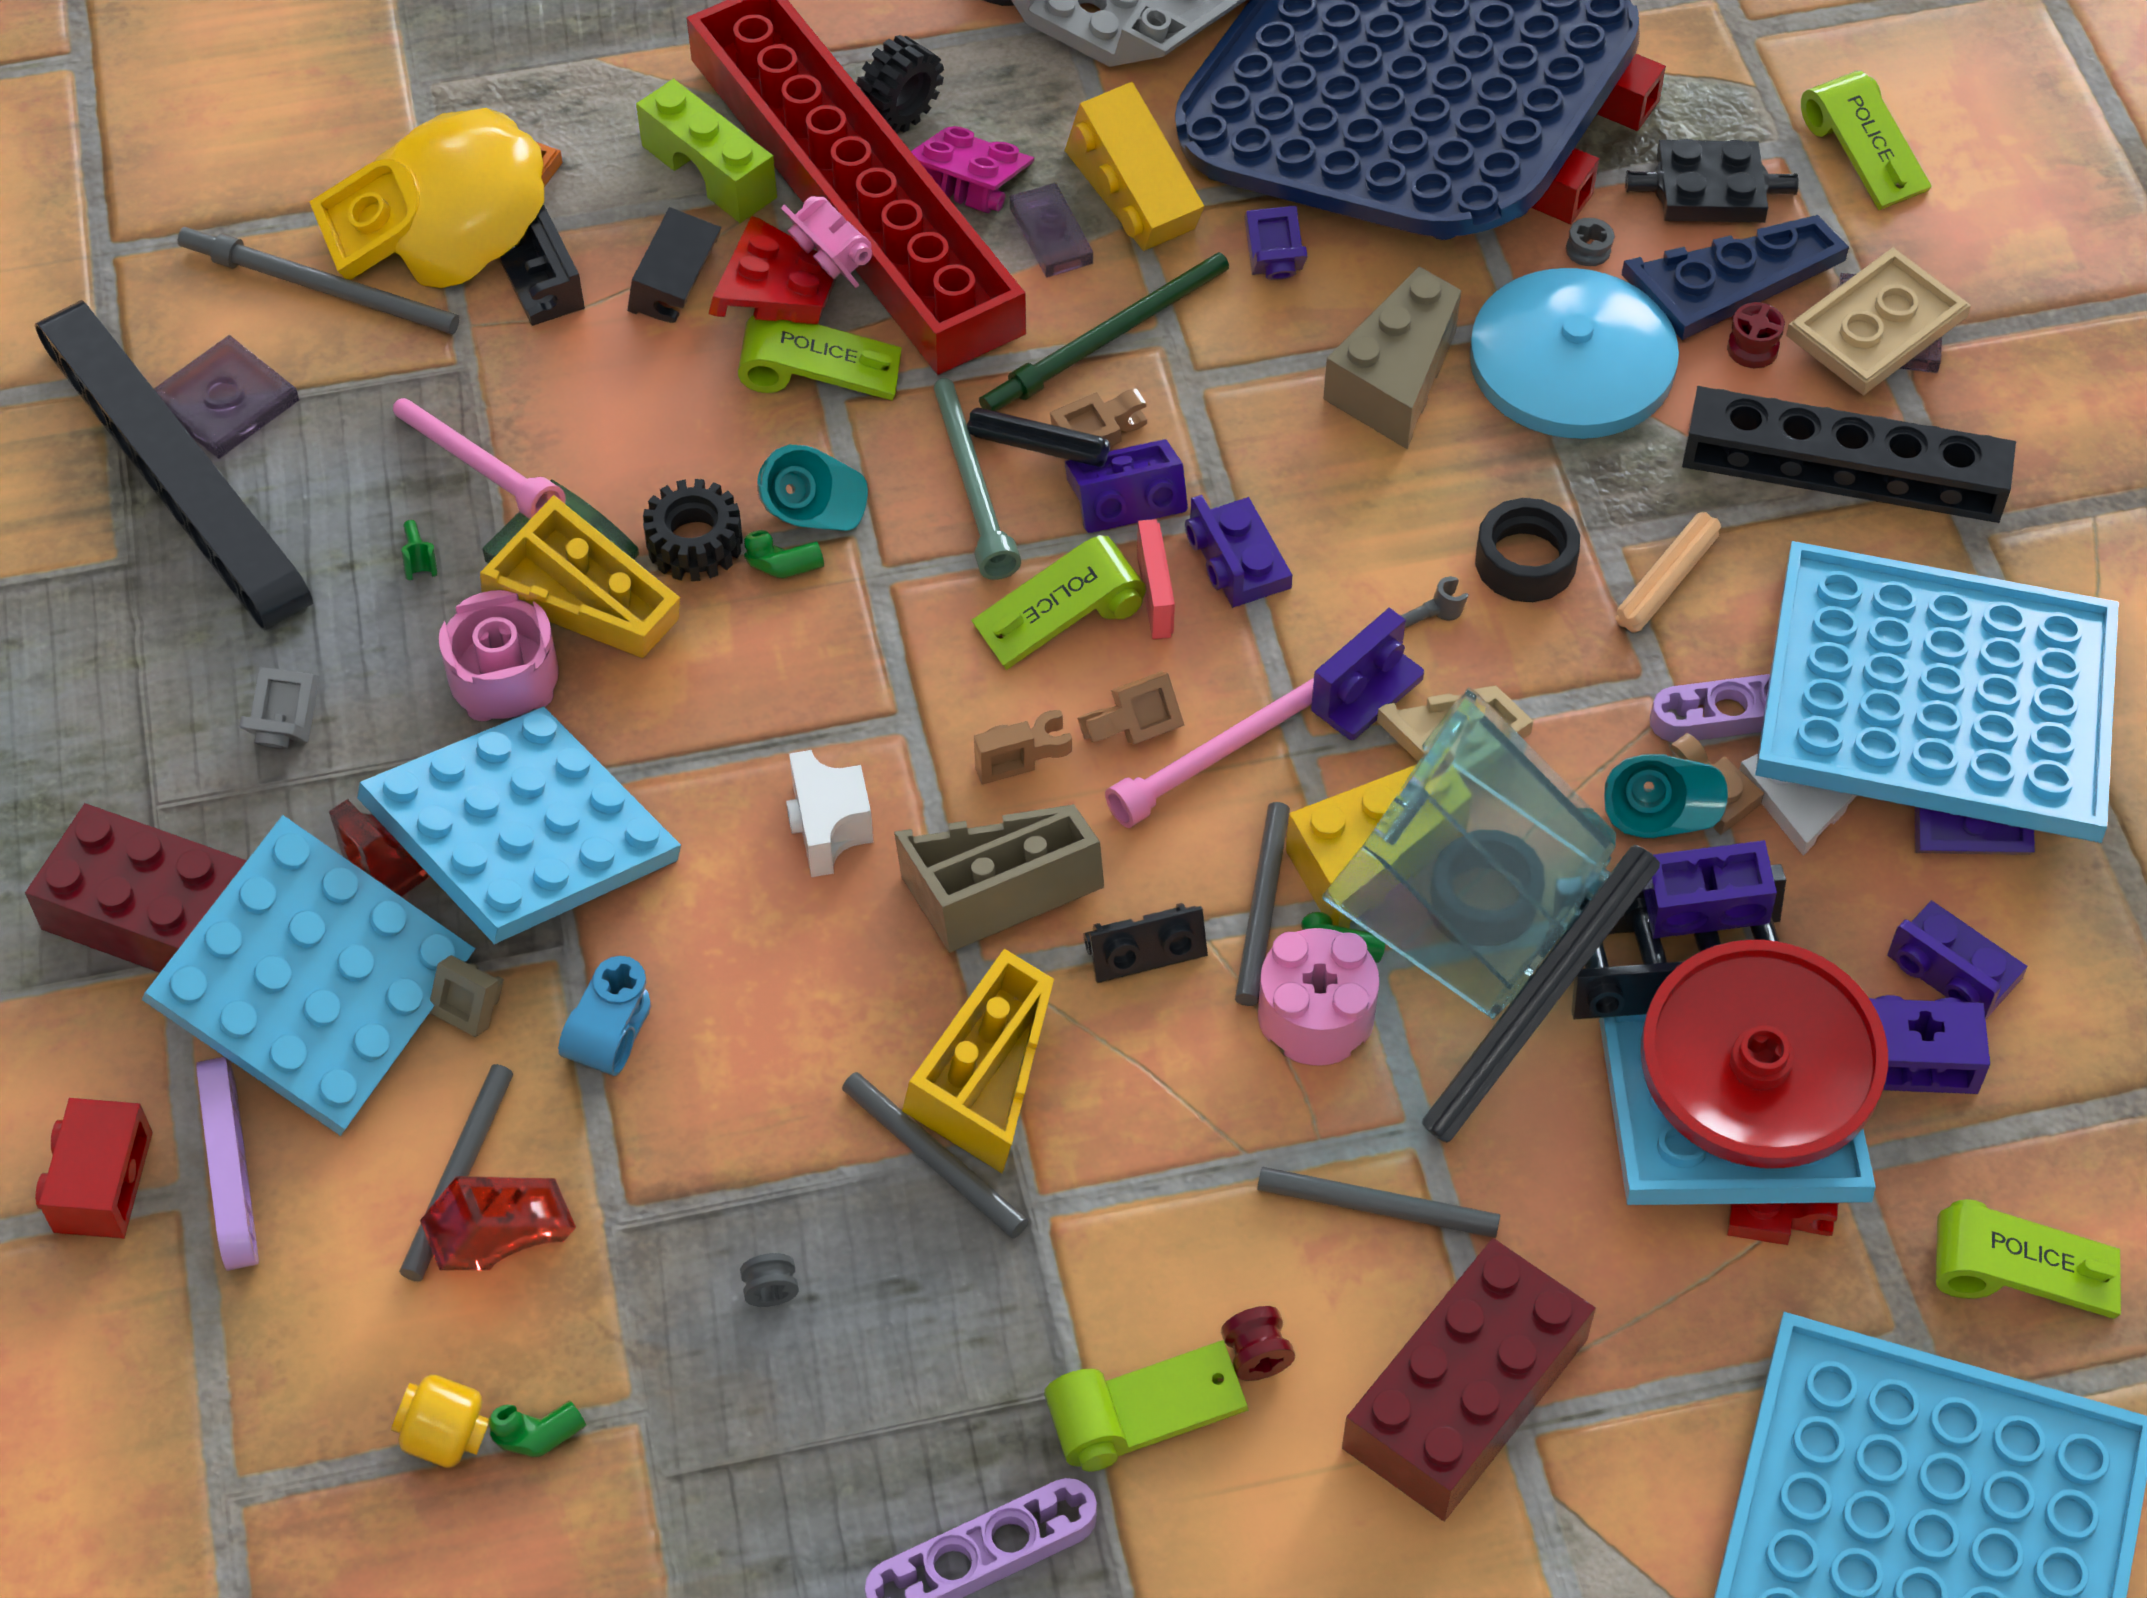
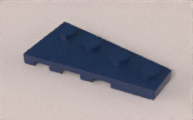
(1713, 282)

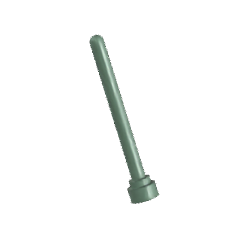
(995, 550)

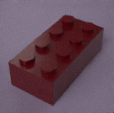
(127, 887)
(1467, 1379)

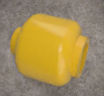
(440, 1421)

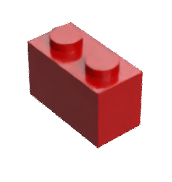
(94, 1168)

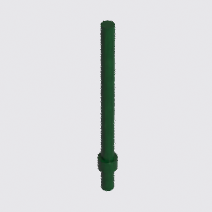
(1030, 378)

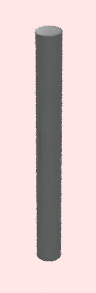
(1262, 904)
(935, 1155)
(461, 1160)
(1379, 1202)

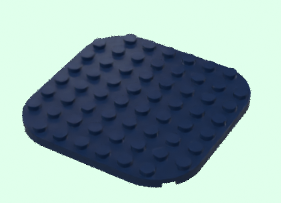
(1405, 107)

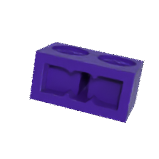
(1711, 890)

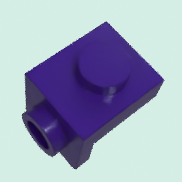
(1275, 242)

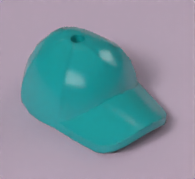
(823, 489)
(1683, 798)

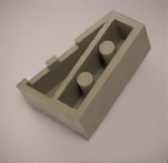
(1394, 356)
(999, 873)

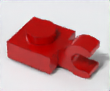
(1775, 1220)

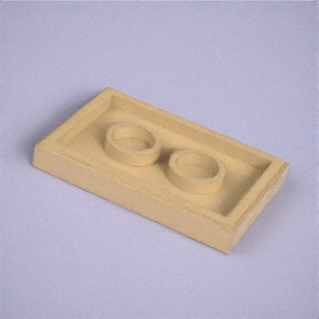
(1878, 320)

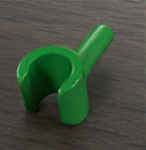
(417, 554)

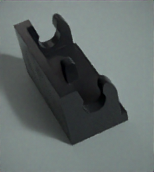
(671, 265)
(543, 272)

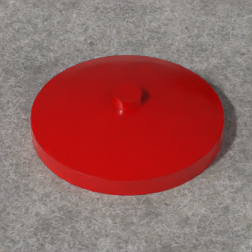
(1764, 1053)

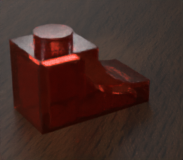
(375, 850)
(492, 1218)

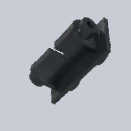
(1147, 944)

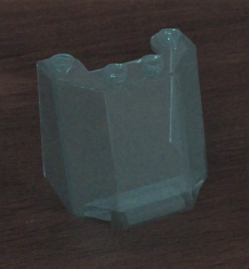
(1477, 859)

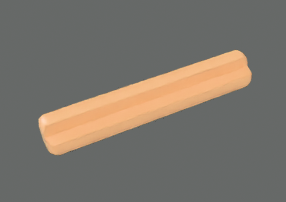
(1668, 572)

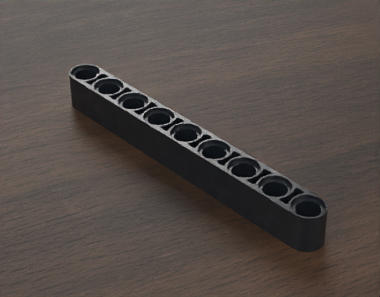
(174, 465)

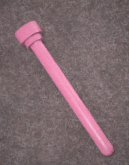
(529, 493)
(1133, 799)

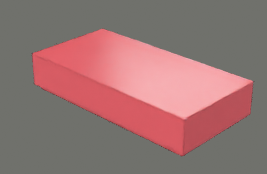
(1156, 577)

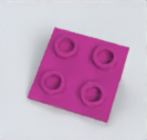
(971, 166)

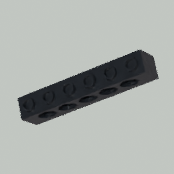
(1849, 454)

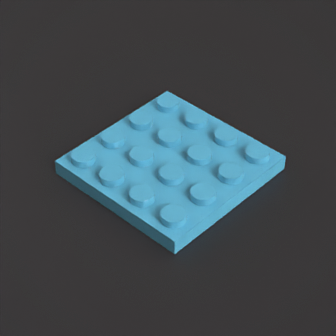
(518, 823)
(307, 975)
(1670, 1170)

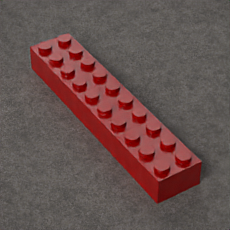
(837, 146)

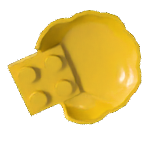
(438, 199)

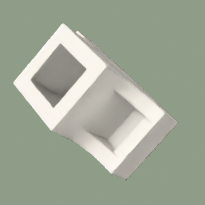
(828, 810)

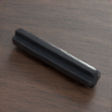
(1038, 437)

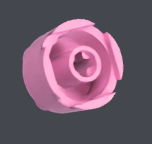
(499, 656)
(1318, 995)

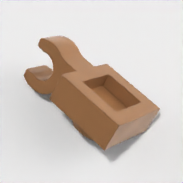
(1101, 418)
(1141, 711)
(1014, 748)
(1742, 792)

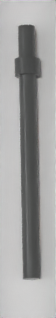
(232, 252)

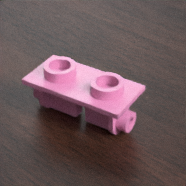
(838, 242)

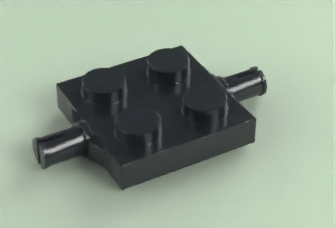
(1711, 181)

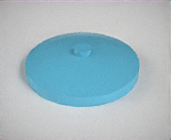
(1573, 353)

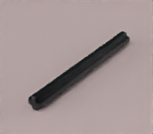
(1541, 993)

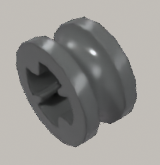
(1598, 250)
(769, 1280)

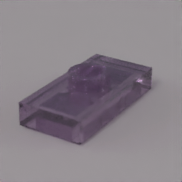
(1051, 230)

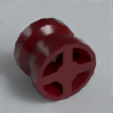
(1755, 335)
(1258, 1343)

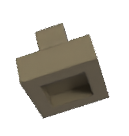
(464, 995)

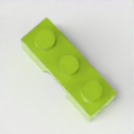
(684, 128)

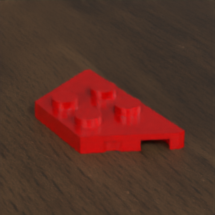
(773, 277)

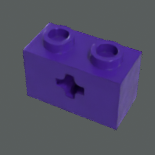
(1934, 1044)

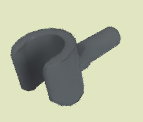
(1442, 604)

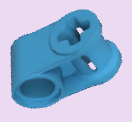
(607, 1017)

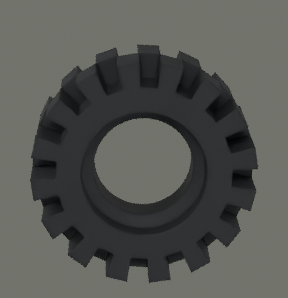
(902, 81)
(686, 507)

